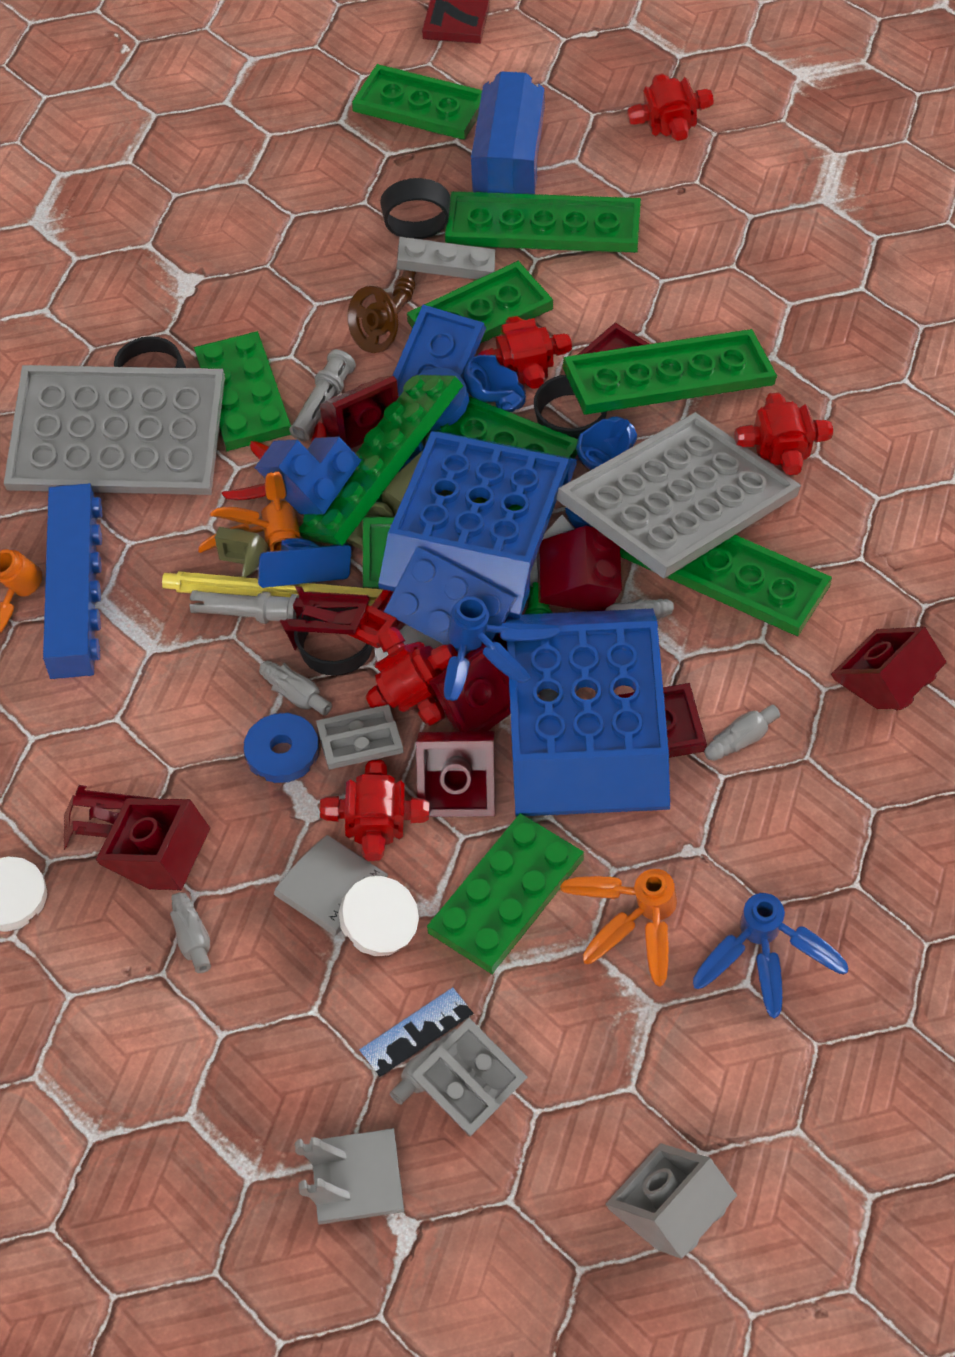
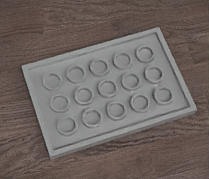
(116, 429)
(678, 494)

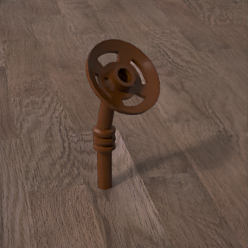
(379, 316)

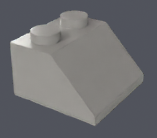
(673, 1199)

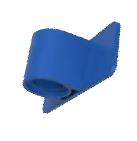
(302, 563)

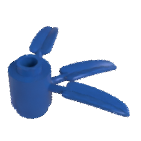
(468, 632)
(761, 924)

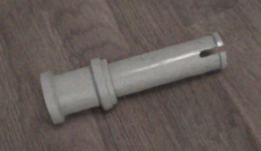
(328, 384)
(262, 607)

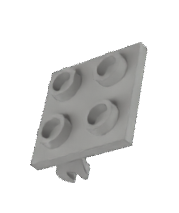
(353, 1176)

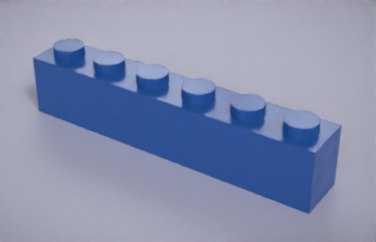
(72, 581)

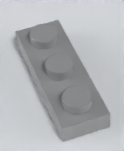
(444, 258)

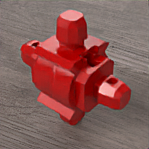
(670, 107)
(528, 350)
(783, 433)
(407, 674)
(374, 809)

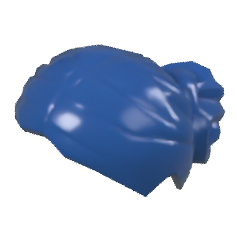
(492, 382)
(605, 441)

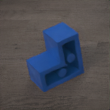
(312, 474)

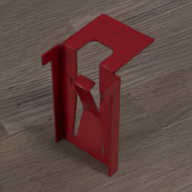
(334, 621)
(98, 802)

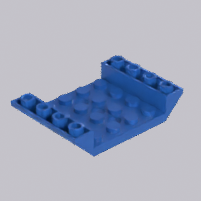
(477, 536)
(597, 750)

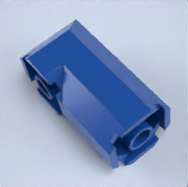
(508, 135)

